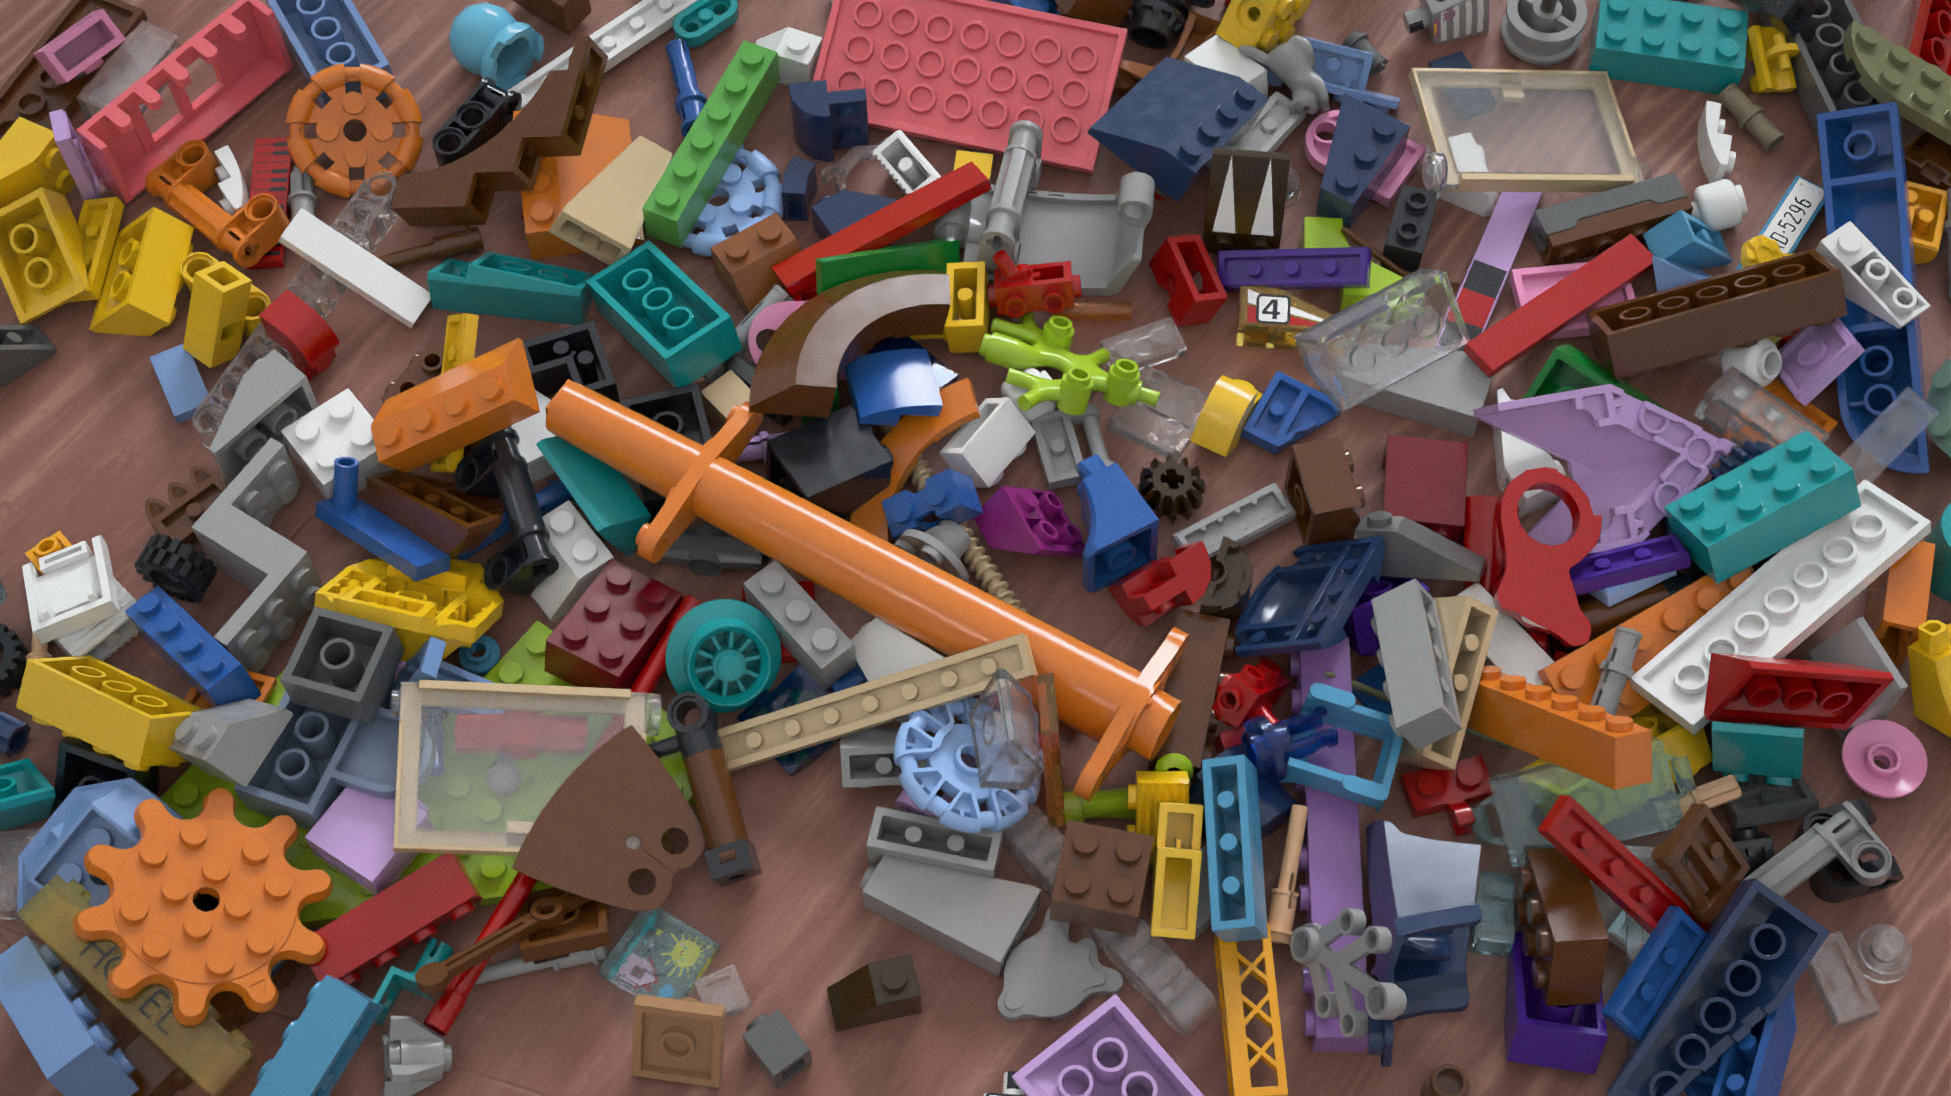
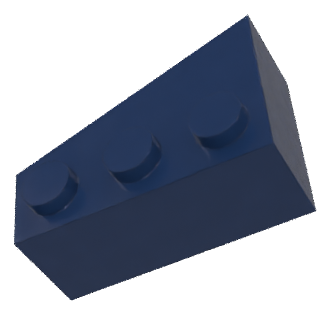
(1359, 159)

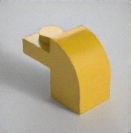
(1225, 415)

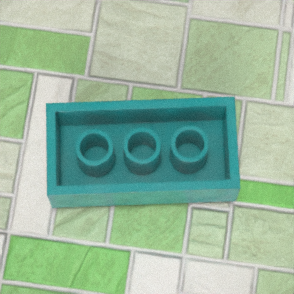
(1669, 43)
(664, 315)
(1763, 506)

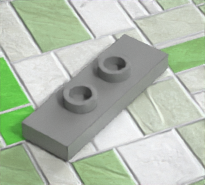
(1240, 521)

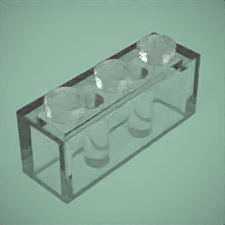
(134, 58)
(1748, 411)
(1888, 435)

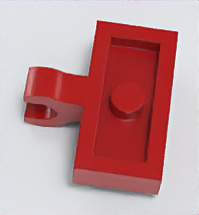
(1449, 791)

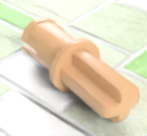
(1712, 794)

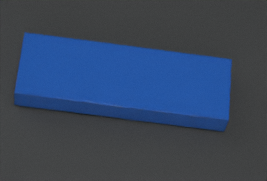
(1653, 973)

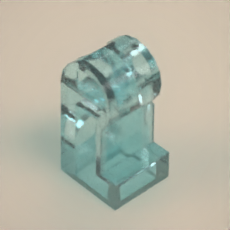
(1495, 900)

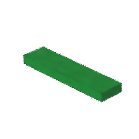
(924, 255)

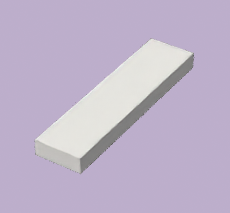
(355, 267)

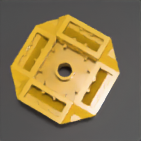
(444, 606)

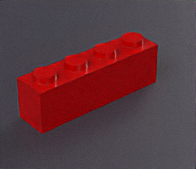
(396, 918)

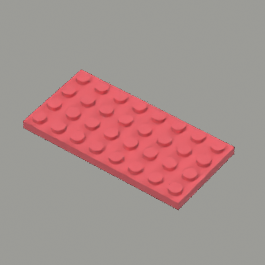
(974, 70)

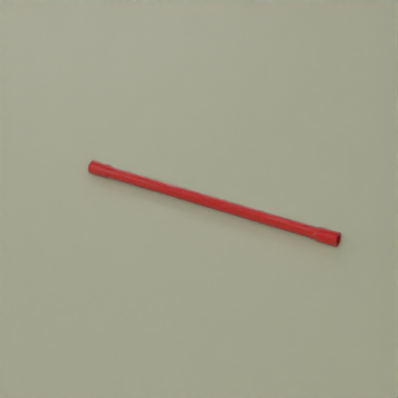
(450, 1006)

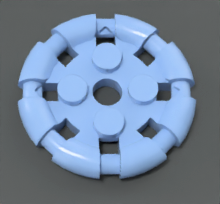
(742, 201)
(950, 774)

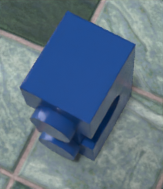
(946, 494)

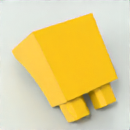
(1932, 675)

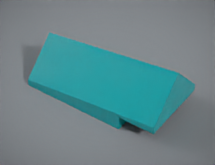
(511, 288)

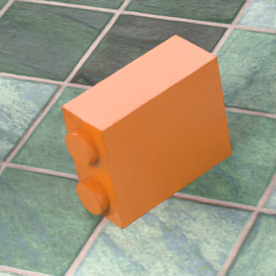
(1900, 601)

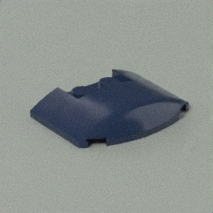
(1310, 600)

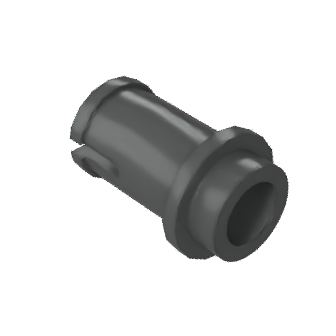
(1360, 41)

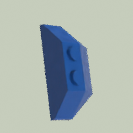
(1754, 1063)

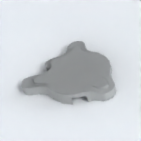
(1053, 976)

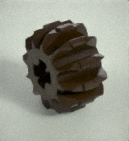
(1184, 483)

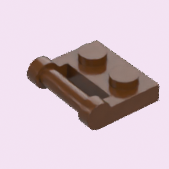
(1711, 855)

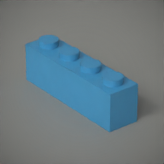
(1234, 849)
(319, 1042)

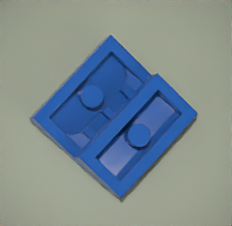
(893, 385)

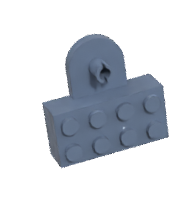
(320, 758)

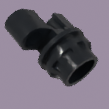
(1159, 21)

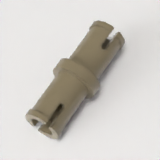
(1750, 117)

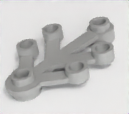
(1312, 948)

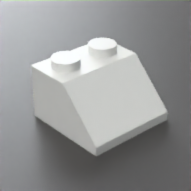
(579, 557)

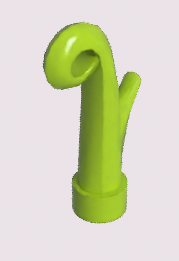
(1113, 802)

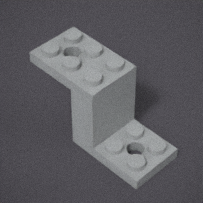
(244, 548)

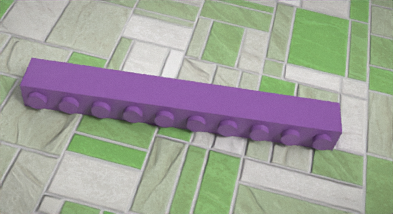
(1330, 840)

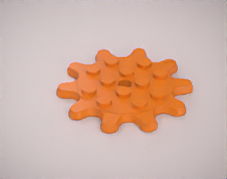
(196, 950)

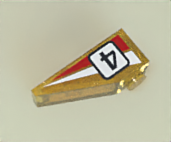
(1273, 317)

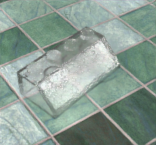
(1384, 338)

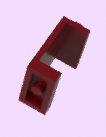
(1426, 483)

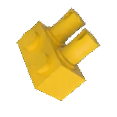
(969, 308)

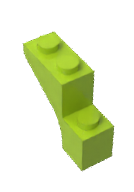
(1326, 233)

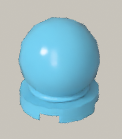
(494, 44)

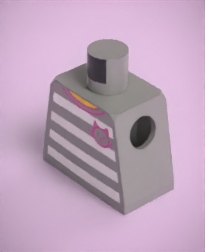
(1448, 19)

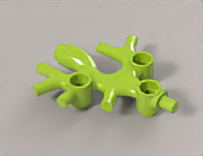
(1051, 348)

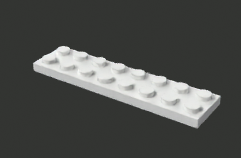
(1783, 601)

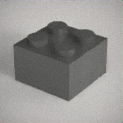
(342, 665)

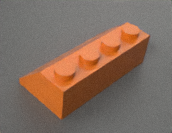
(455, 408)

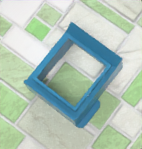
(1357, 719)

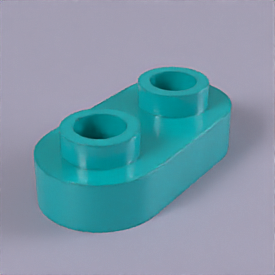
(701, 22)

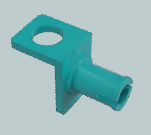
(398, 979)

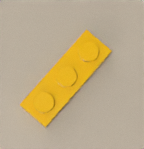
(98, 231)

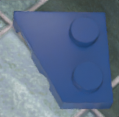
(1287, 414)

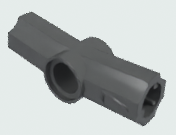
(711, 550)

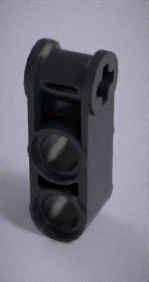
(475, 121)

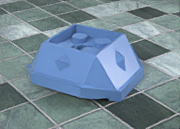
(84, 819)

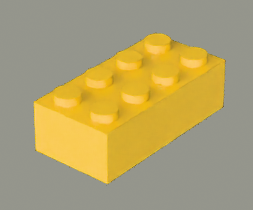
(105, 709)

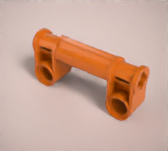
(188, 176)

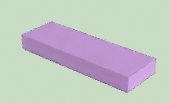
(74, 155)

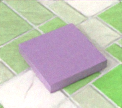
(1817, 358)

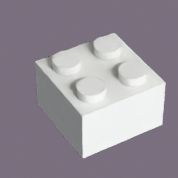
(334, 431)

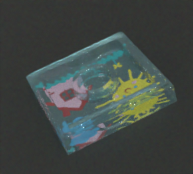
(659, 956)

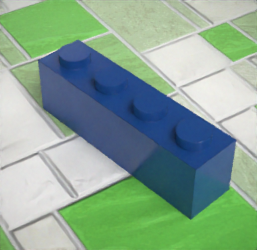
(191, 649)

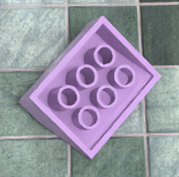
(1105, 1057)

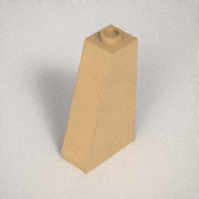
(609, 209)

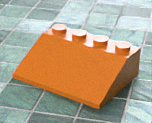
(564, 177)

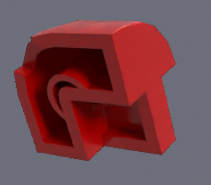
(1164, 584)

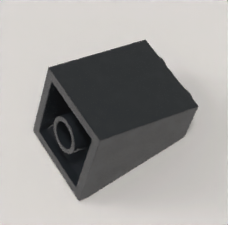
(831, 462)

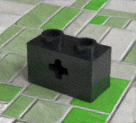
(1410, 227)

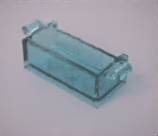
(1528, 795)

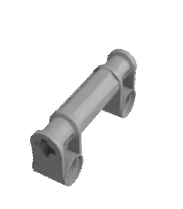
(1017, 174)
(1840, 837)

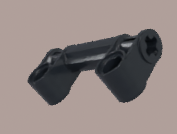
(500, 471)

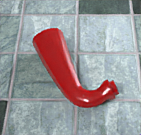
(1482, 537)

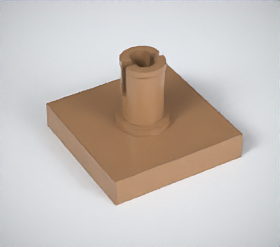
(678, 1040)

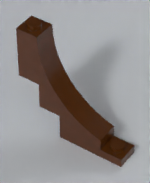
(548, 126)

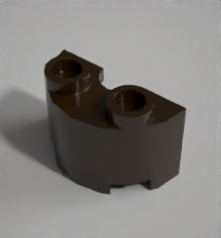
(1230, 584)

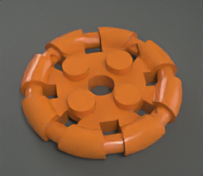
(353, 107)

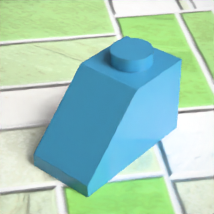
(1687, 242)

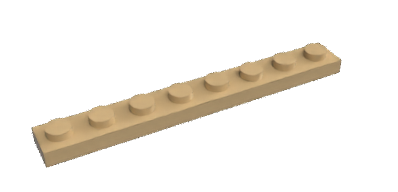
(875, 702)

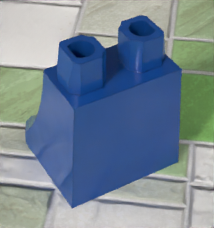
(1117, 522)

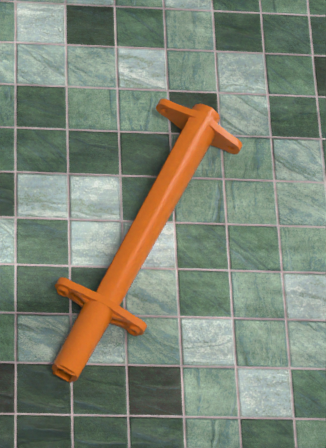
(1092, 690)

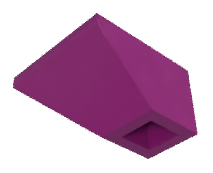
(1029, 523)

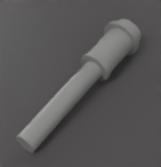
(516, 965)

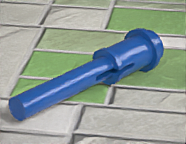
(548, 499)

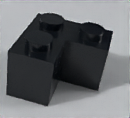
(571, 355)

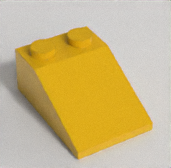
(31, 161)
(41, 254)

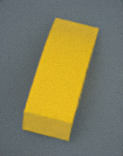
(1176, 870)

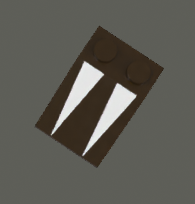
(1245, 200)

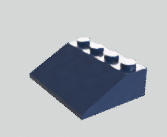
(1176, 120)

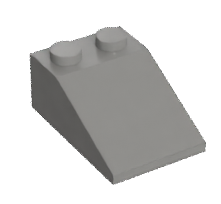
(263, 405)

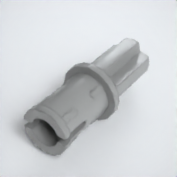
(302, 193)

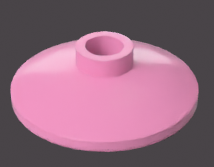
(1890, 744)

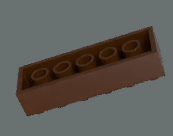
(1717, 314)

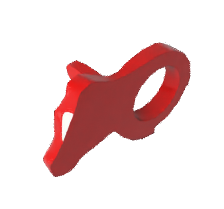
(1535, 574)

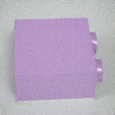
(358, 840)

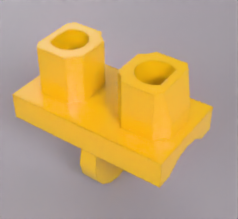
(1771, 60)

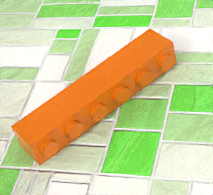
(1562, 730)

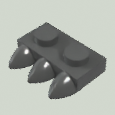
(1770, 803)

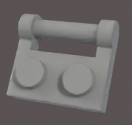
(1059, 447)

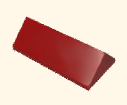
(1930, 32)
(1790, 691)

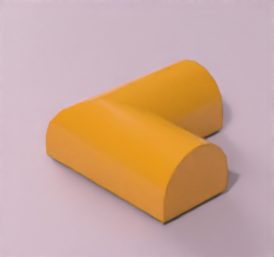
(1928, 216)

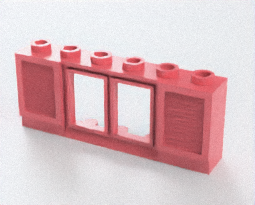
(247, 59)

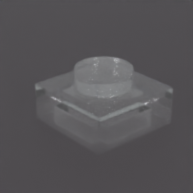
(724, 989)

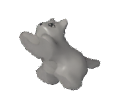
(1294, 66)

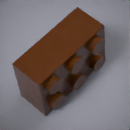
(1561, 928)

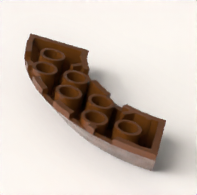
(836, 327)

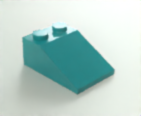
(1758, 750)

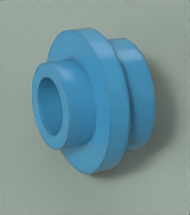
(480, 665)

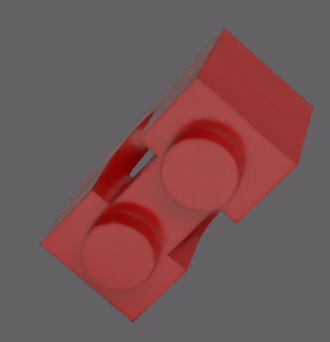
(1174, 271)

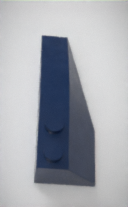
(1729, 986)

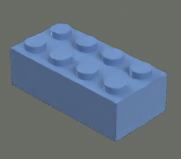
(327, 35)
(62, 1024)

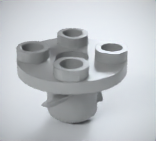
(939, 546)

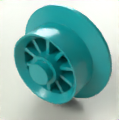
(723, 654)

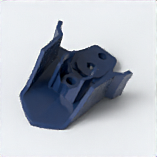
(1427, 902)

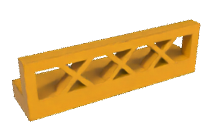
(1233, 1023)

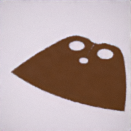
(585, 827)

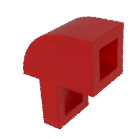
(301, 333)

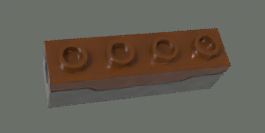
(1603, 219)

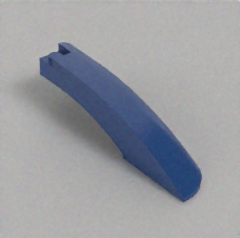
(1869, 187)

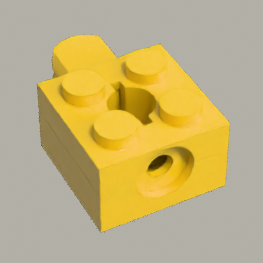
(1261, 22)

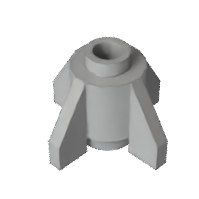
(412, 1057)

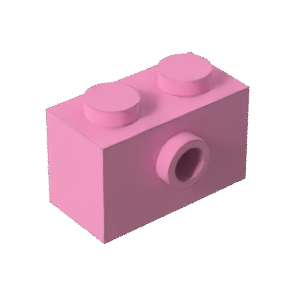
(80, 47)

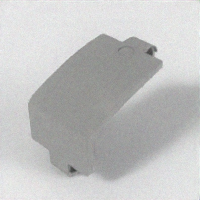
(1092, 231)

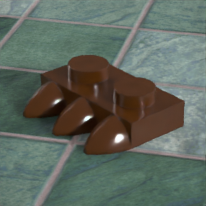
(186, 505)

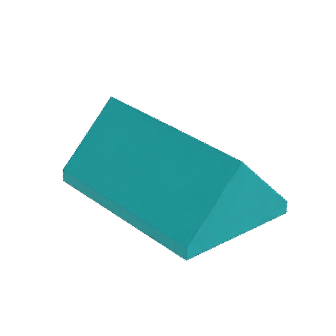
(599, 492)
(23, 794)

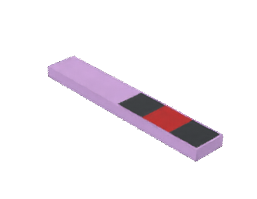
(1495, 258)

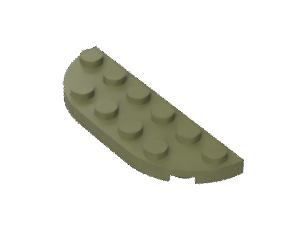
(1901, 77)

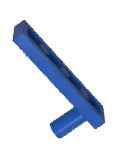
(375, 530)

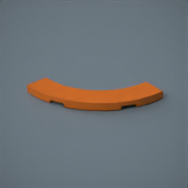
(908, 442)

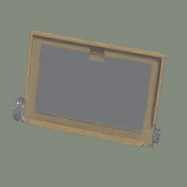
(1523, 131)
(492, 755)

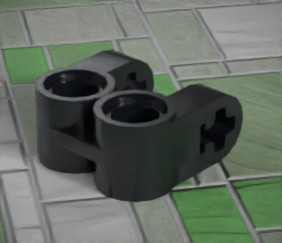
(1822, 882)

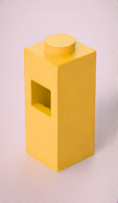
(217, 314)

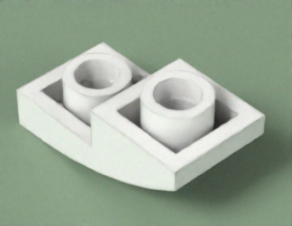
(1713, 144)
(232, 183)

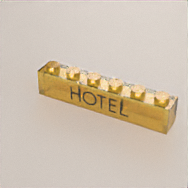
(201, 1051)

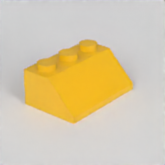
(143, 276)

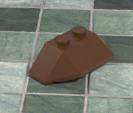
(436, 510)

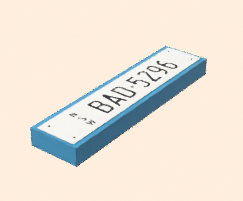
(1794, 215)

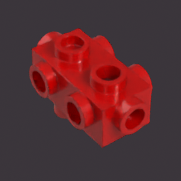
(1032, 287)
(1250, 693)

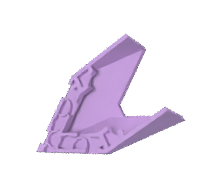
(1617, 450)

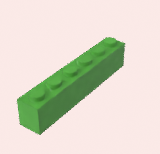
(711, 144)

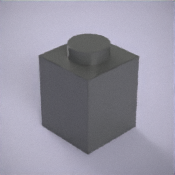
(776, 1048)

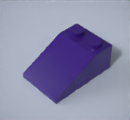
(1548, 1035)

